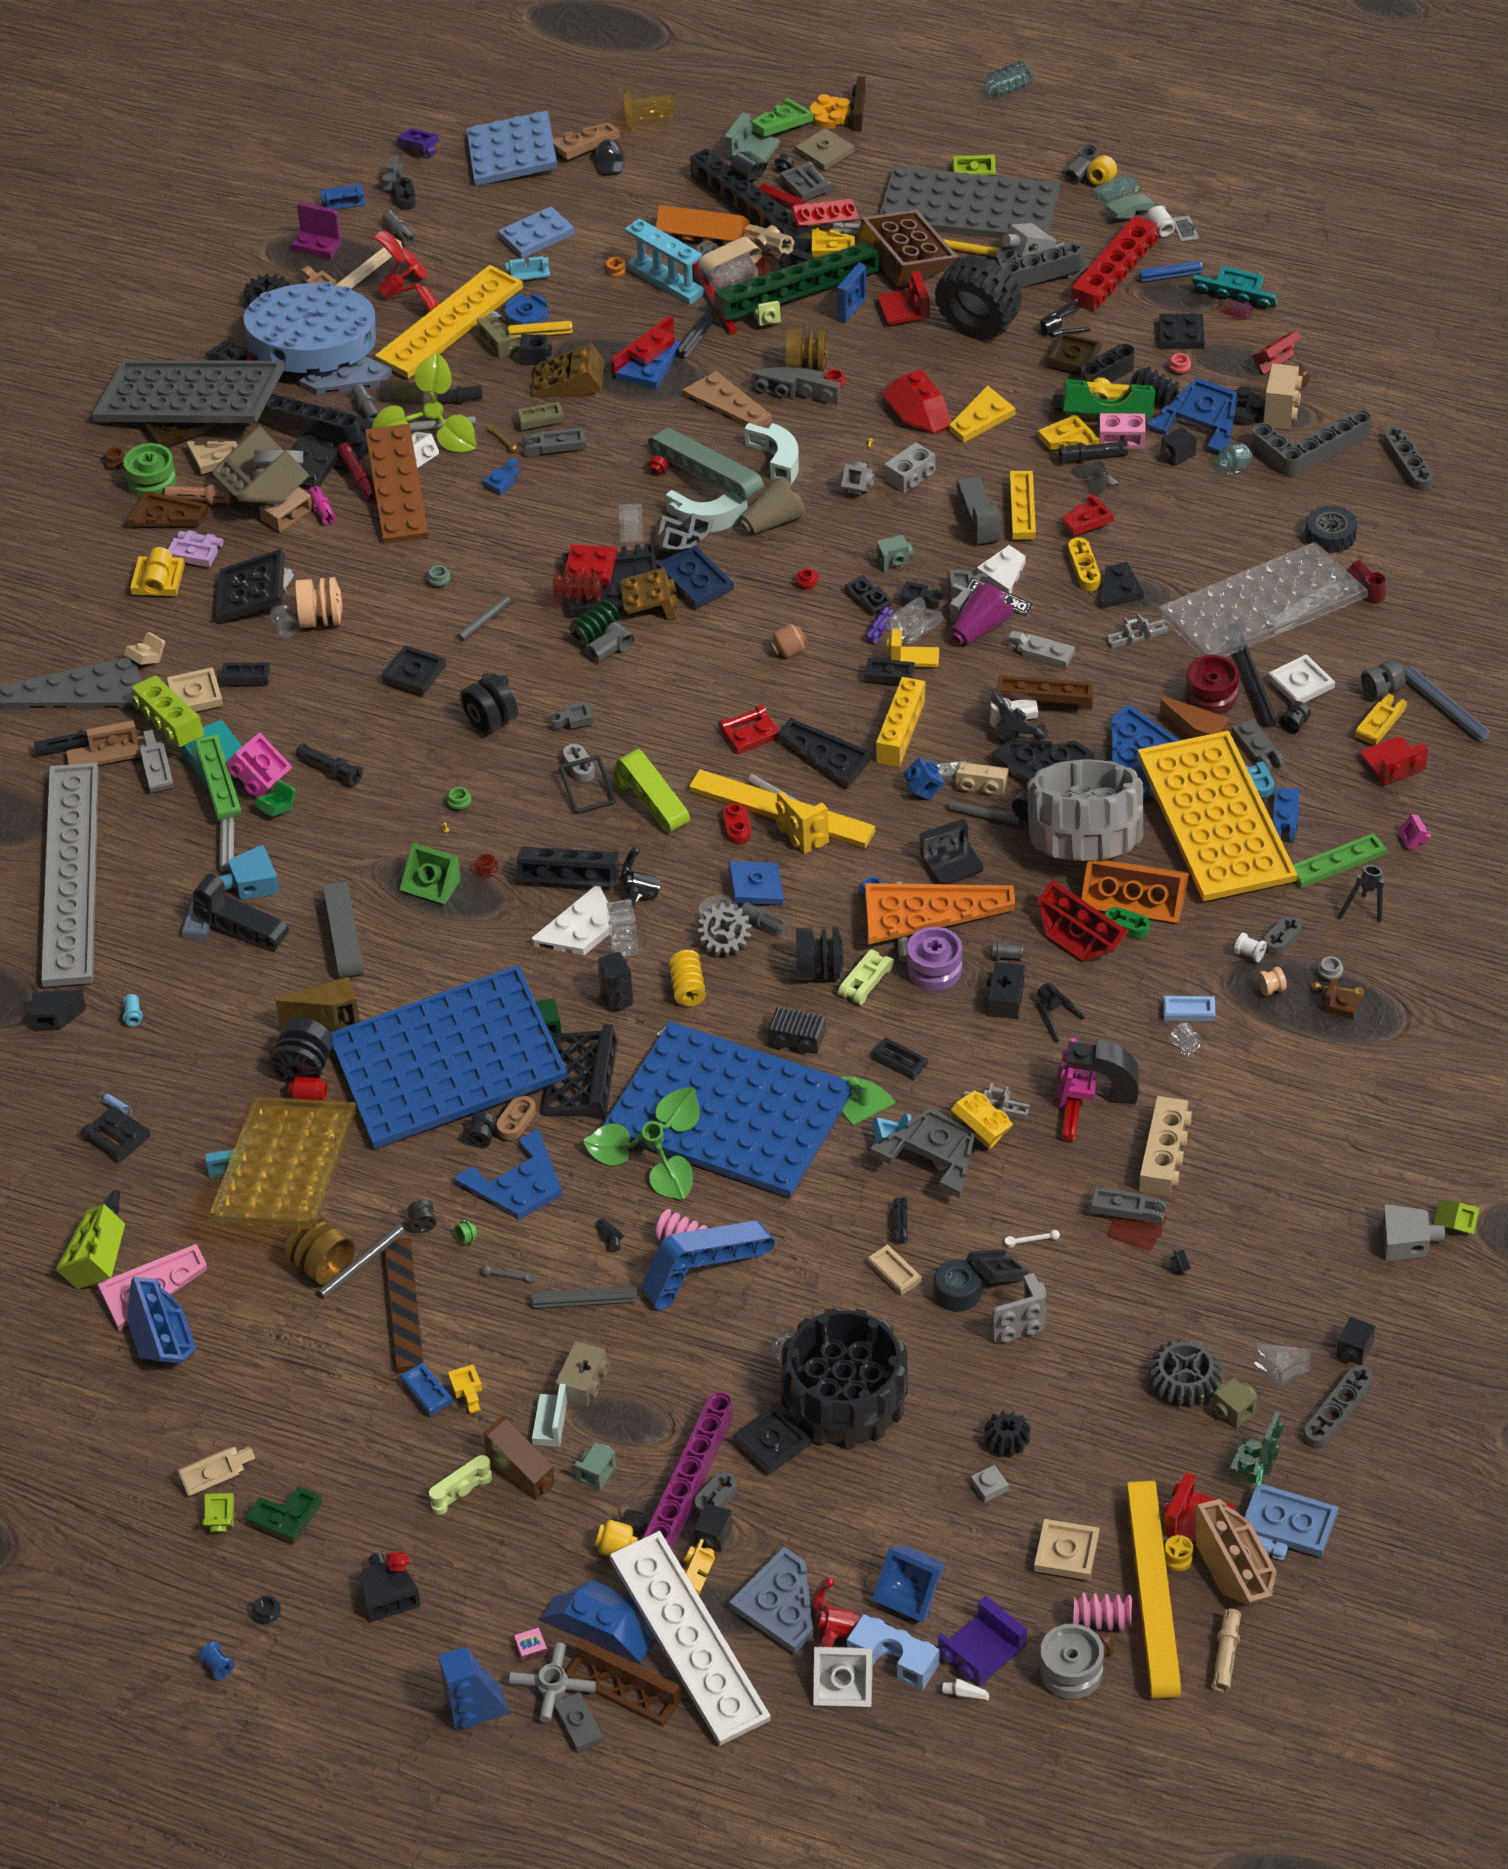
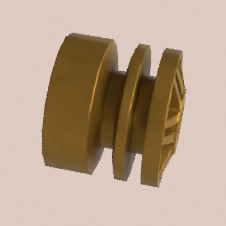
(806, 351)
(320, 1250)

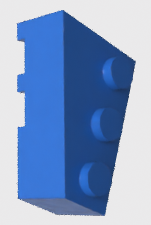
(469, 1690)

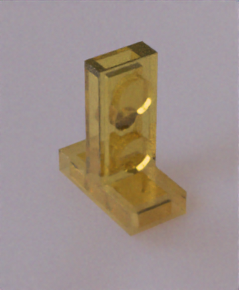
(646, 108)

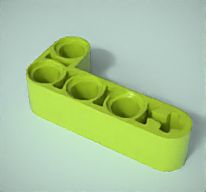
(637, 772)

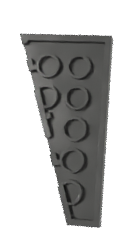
(77, 688)

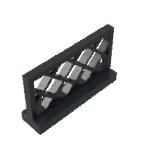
(604, 1055)

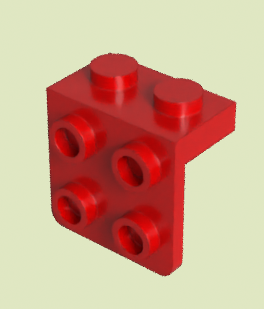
(1395, 759)
(1180, 1513)

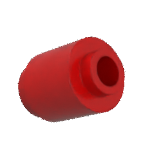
(308, 1088)

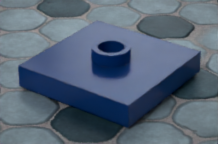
(851, 293)
(755, 882)

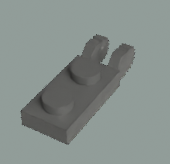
(554, 441)
(1257, 744)
(1127, 1205)

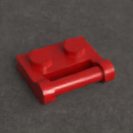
(751, 735)

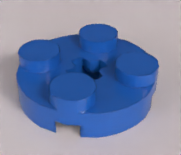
(526, 309)

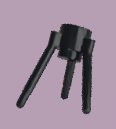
(1053, 321)
(1369, 881)
(1052, 998)

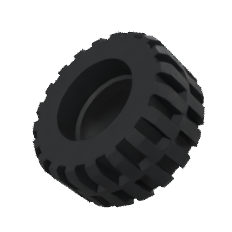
(978, 297)

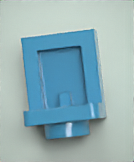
(884, 1127)
(218, 1162)

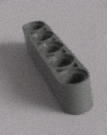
(343, 929)

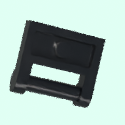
(120, 1128)

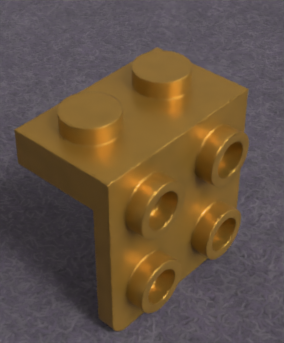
(648, 591)

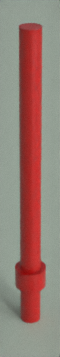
(710, 293)

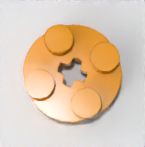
(838, 107)

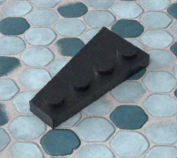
(829, 753)

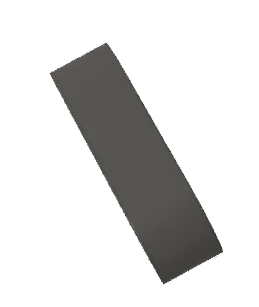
(1286, 938)
(712, 1491)

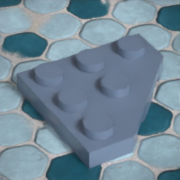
(346, 376)
(778, 1601)

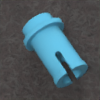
(132, 1014)

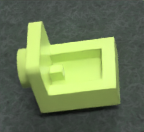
(768, 313)

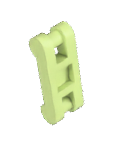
(865, 976)
(460, 1483)

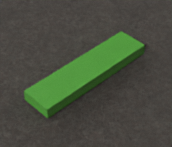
(217, 777)
(1338, 860)

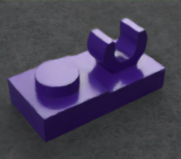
(420, 140)

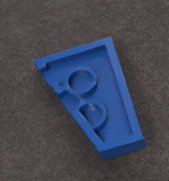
(650, 374)

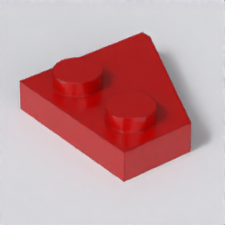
(1087, 516)

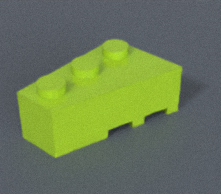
(93, 1248)

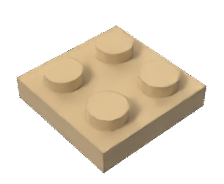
(197, 689)
(1067, 1549)

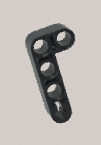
(235, 917)

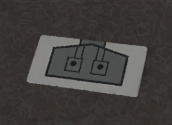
(1185, 228)

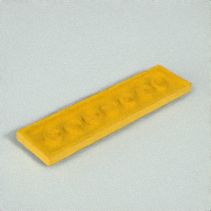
(449, 320)

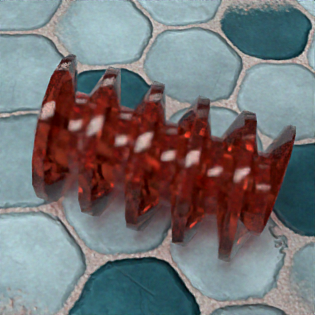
(577, 585)

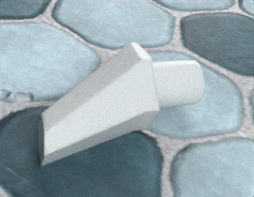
(965, 1690)

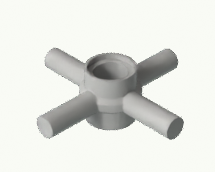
(552, 1691)

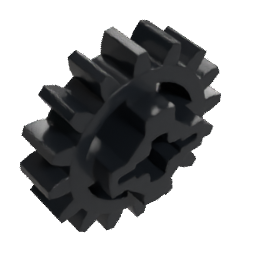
(262, 285)

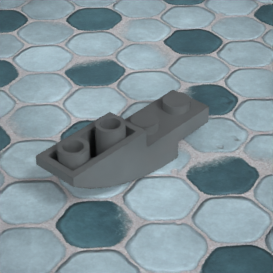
(791, 381)

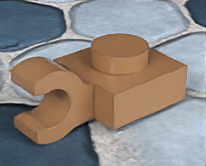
(313, 277)

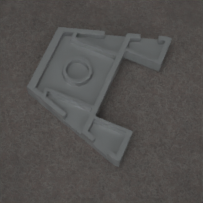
(937, 1139)

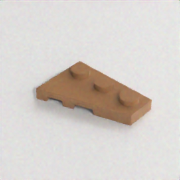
(577, 143)

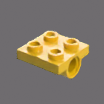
(157, 574)
(981, 1117)

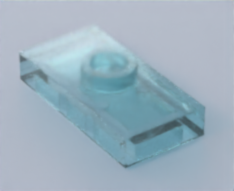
(1116, 189)

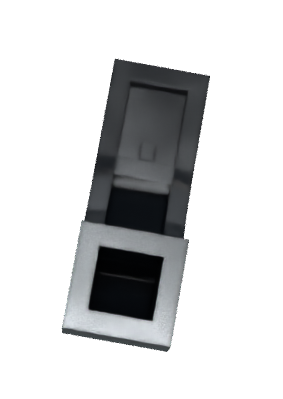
(1110, 1061)

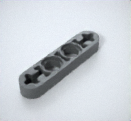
(1413, 456)
(1335, 1405)

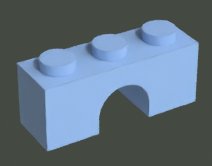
(917, 1658)

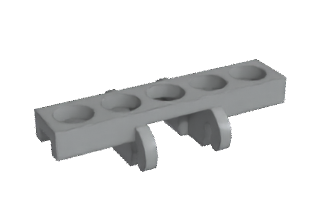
(1144, 625)
(1006, 1102)

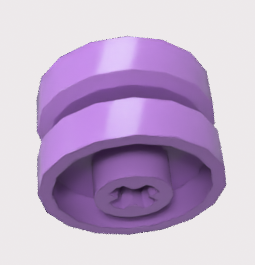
(934, 958)

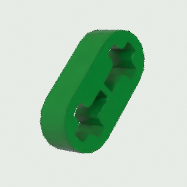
(1130, 921)

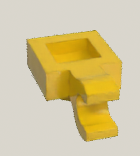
(467, 1384)

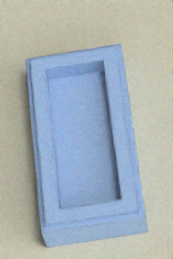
(1189, 1008)

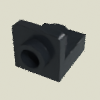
(794, 257)

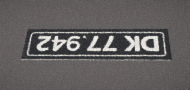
(1018, 604)

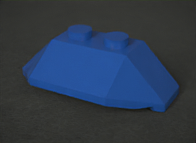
(158, 1323)
(602, 1618)

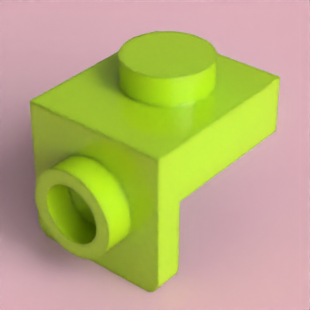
(219, 1512)

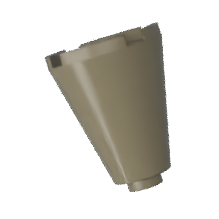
(773, 508)

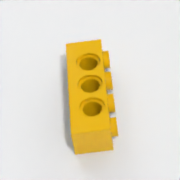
(900, 722)

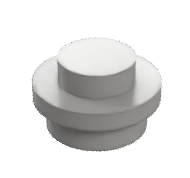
(1330, 968)

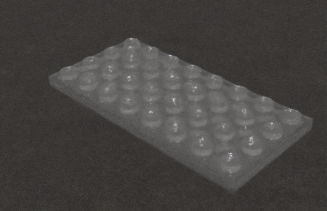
(1263, 601)

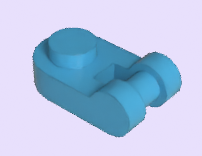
(1262, 779)

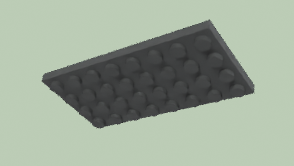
(971, 201)
(188, 391)

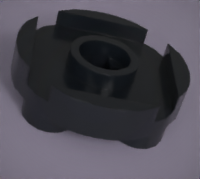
(1252, 406)

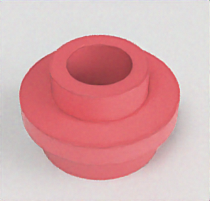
(1179, 363)

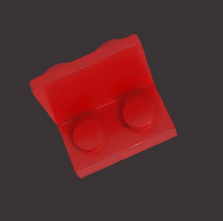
(906, 304)

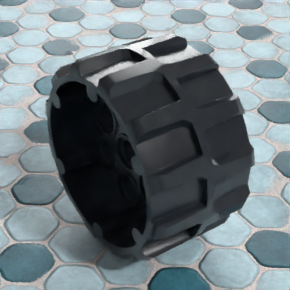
(831, 1348)

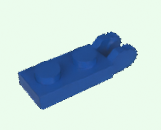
(1286, 811)

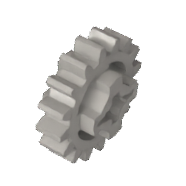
(719, 939)

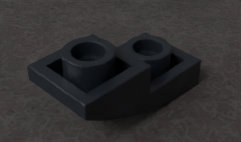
(866, 595)

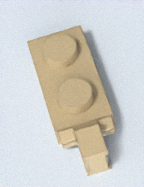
(213, 1469)

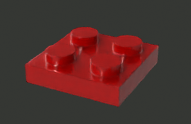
(590, 559)

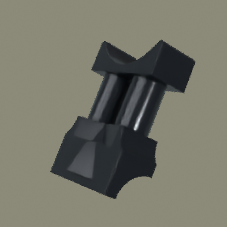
(225, 348)

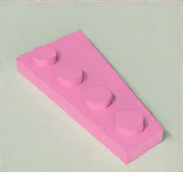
(171, 1271)

